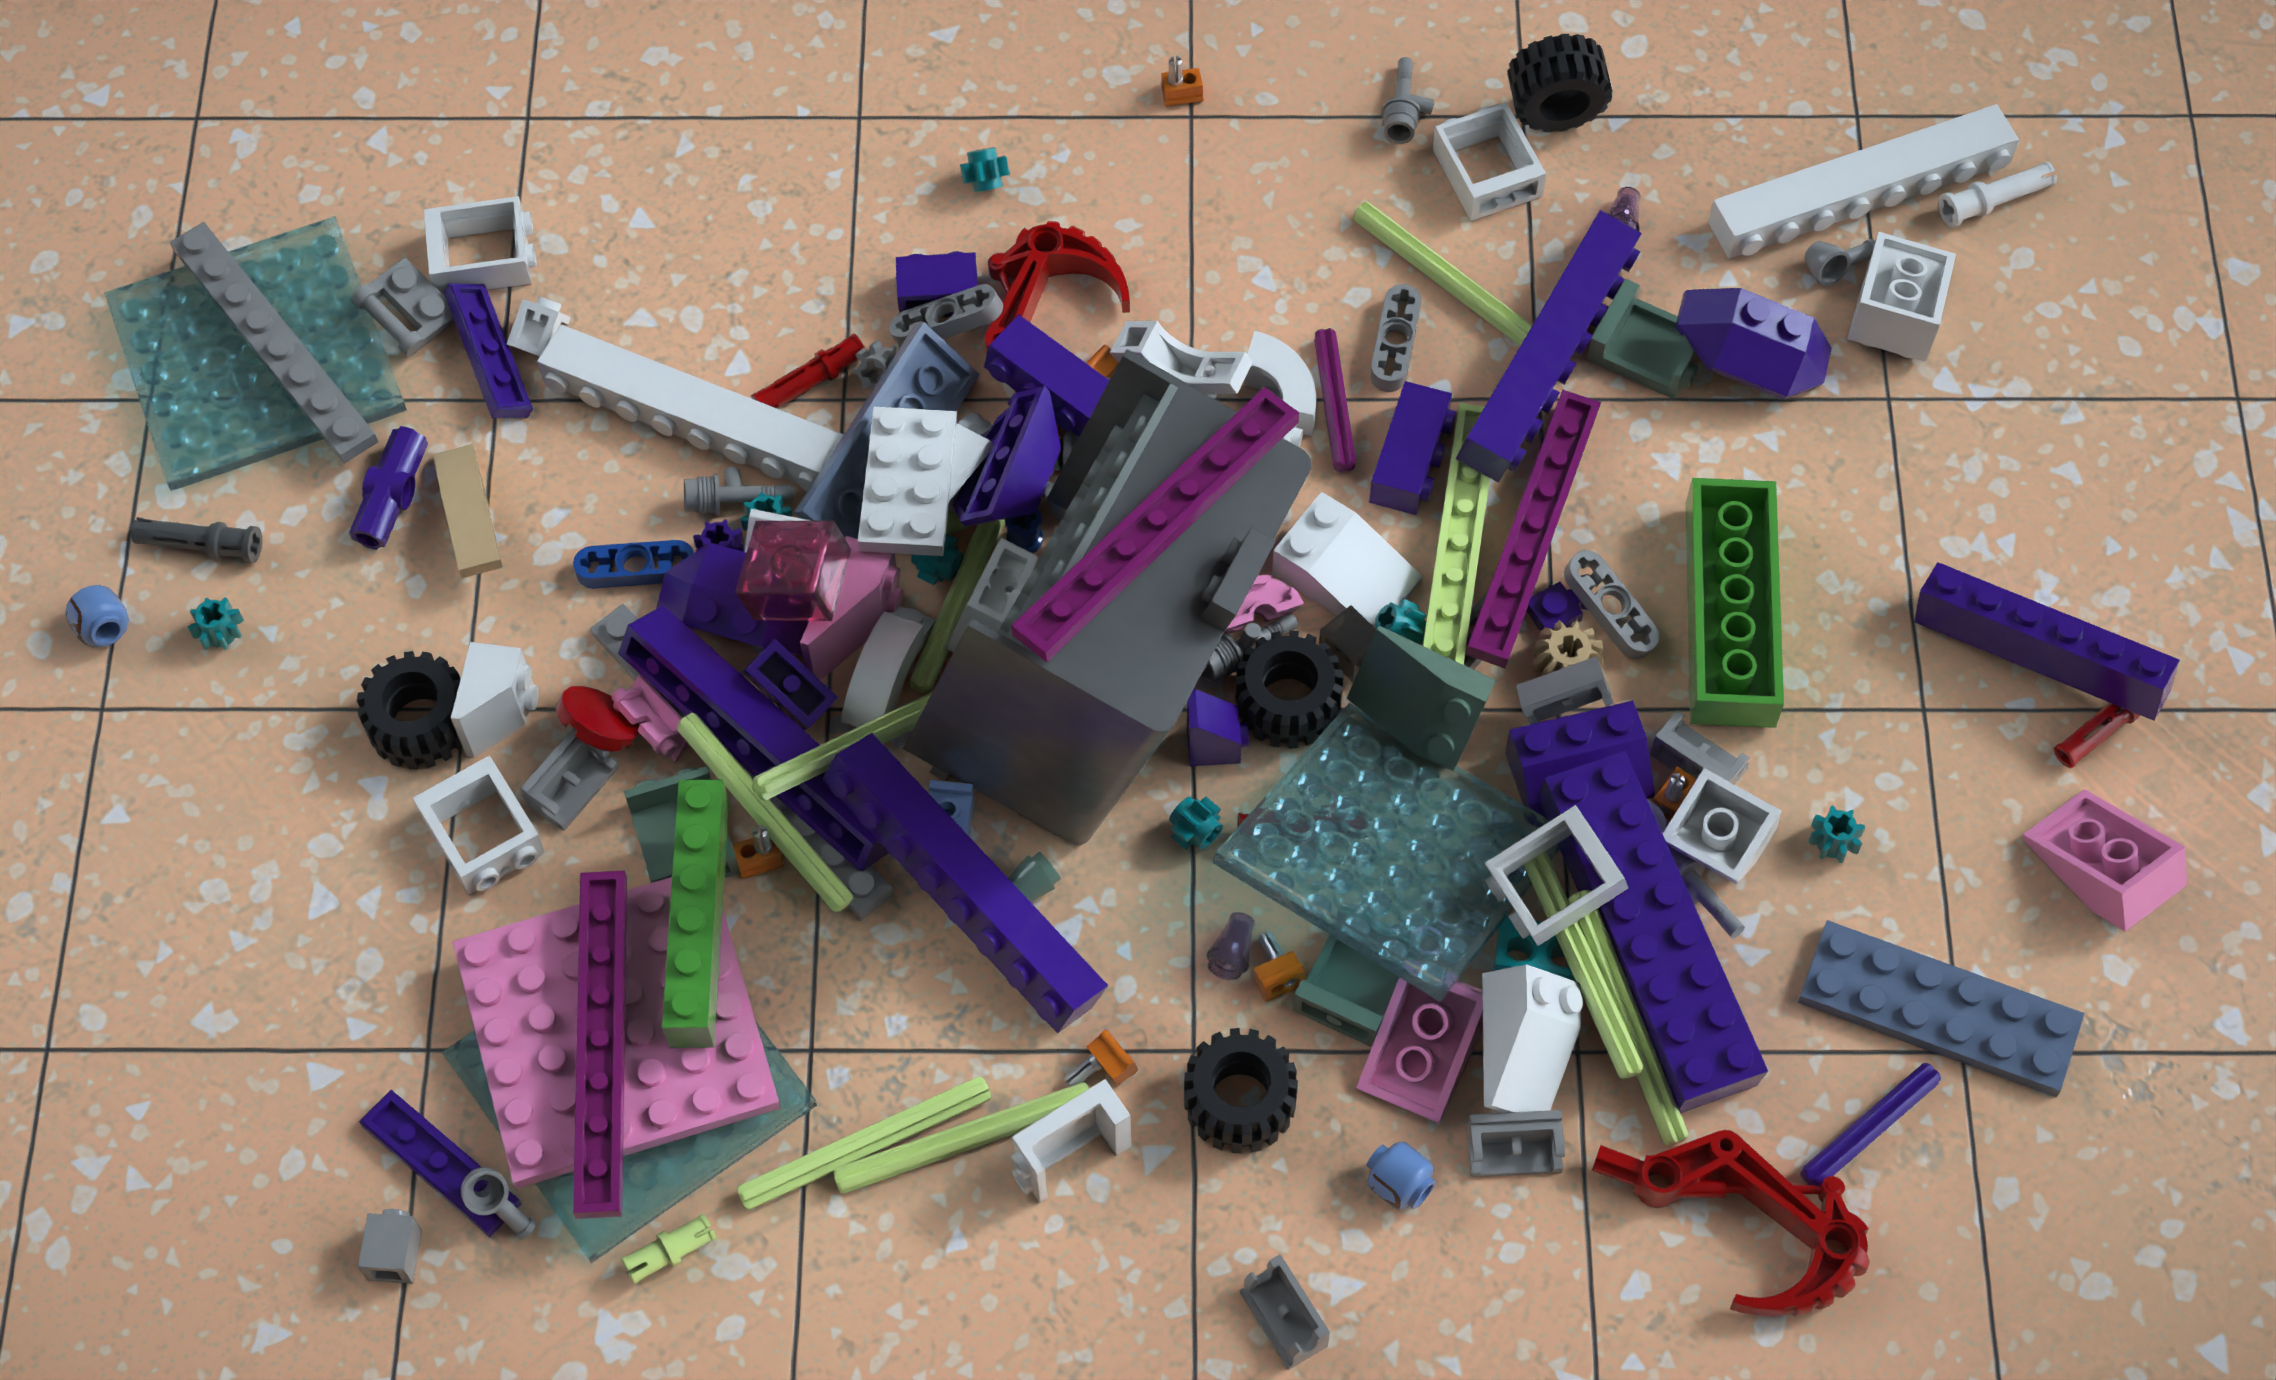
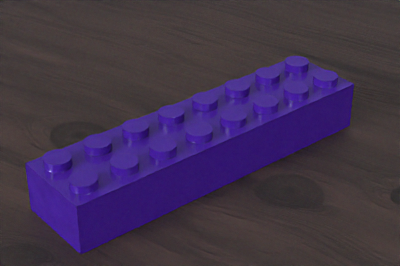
(1658, 936)

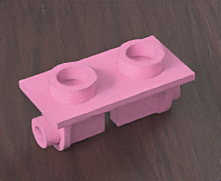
(654, 714)

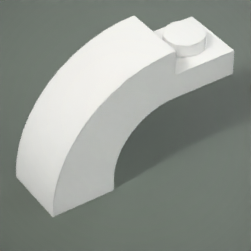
(1204, 370)
(1286, 376)
(885, 664)

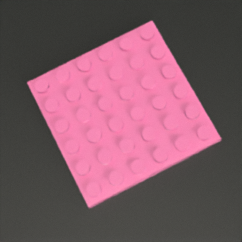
(525, 1023)

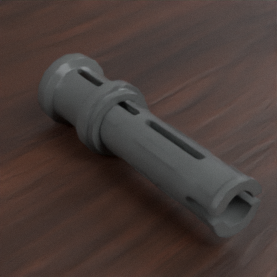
(215, 539)

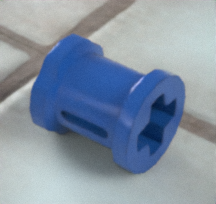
(1028, 539)

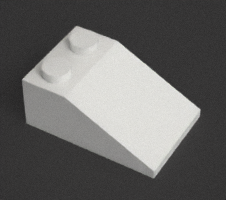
(1902, 297)
(1342, 561)
(1527, 1036)

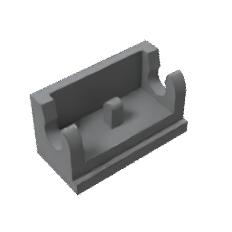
(1564, 690)
(1685, 748)
(568, 780)
(1515, 1143)
(1285, 1313)

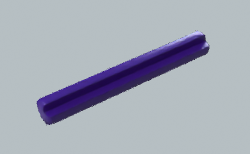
(1871, 1124)

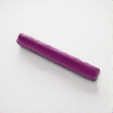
(1334, 400)

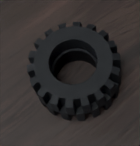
(1559, 82)
(1288, 659)
(393, 688)
(1243, 1056)

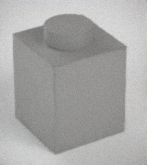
(390, 1247)

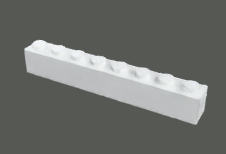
(1862, 181)
(686, 407)

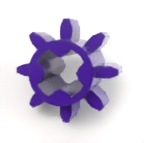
(719, 534)

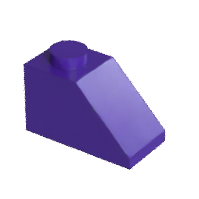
(1214, 731)

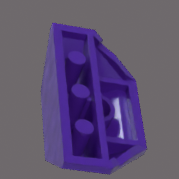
(1754, 340)
(1019, 464)
(704, 598)

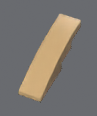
(467, 511)

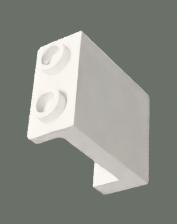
(1065, 1131)

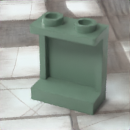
(1643, 344)
(1346, 992)

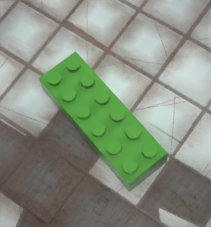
(1734, 603)

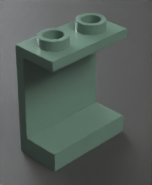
(654, 817)

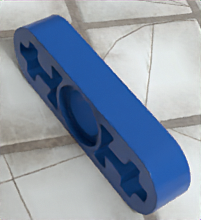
(621, 553)

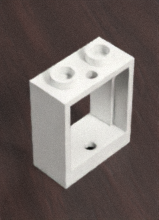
(1498, 192)
(476, 219)
(996, 589)
(462, 792)
(1538, 842)

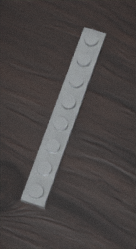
(274, 343)

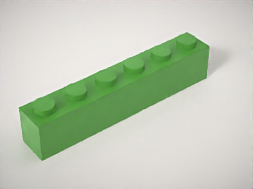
(695, 914)

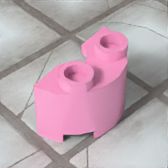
(1268, 599)

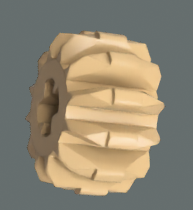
(1556, 644)

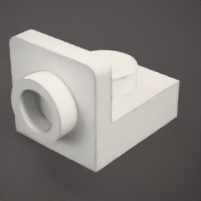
(536, 325)

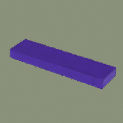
(488, 351)
(428, 1154)

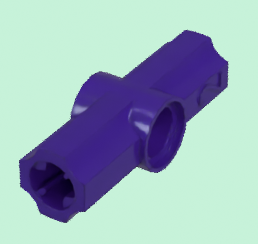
(388, 488)

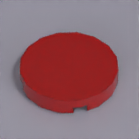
(595, 719)

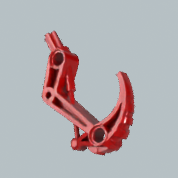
(1069, 254)
(1729, 1165)

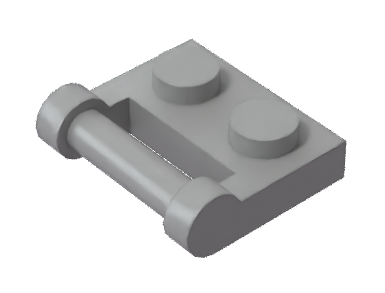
(414, 298)

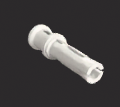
(1981, 198)

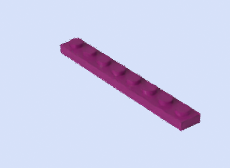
(1154, 524)
(1533, 529)
(600, 1046)

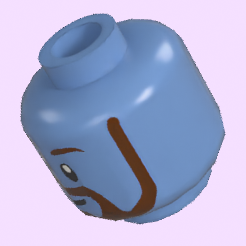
(97, 616)
(1400, 1176)

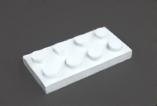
(907, 481)

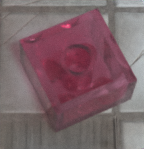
(793, 570)

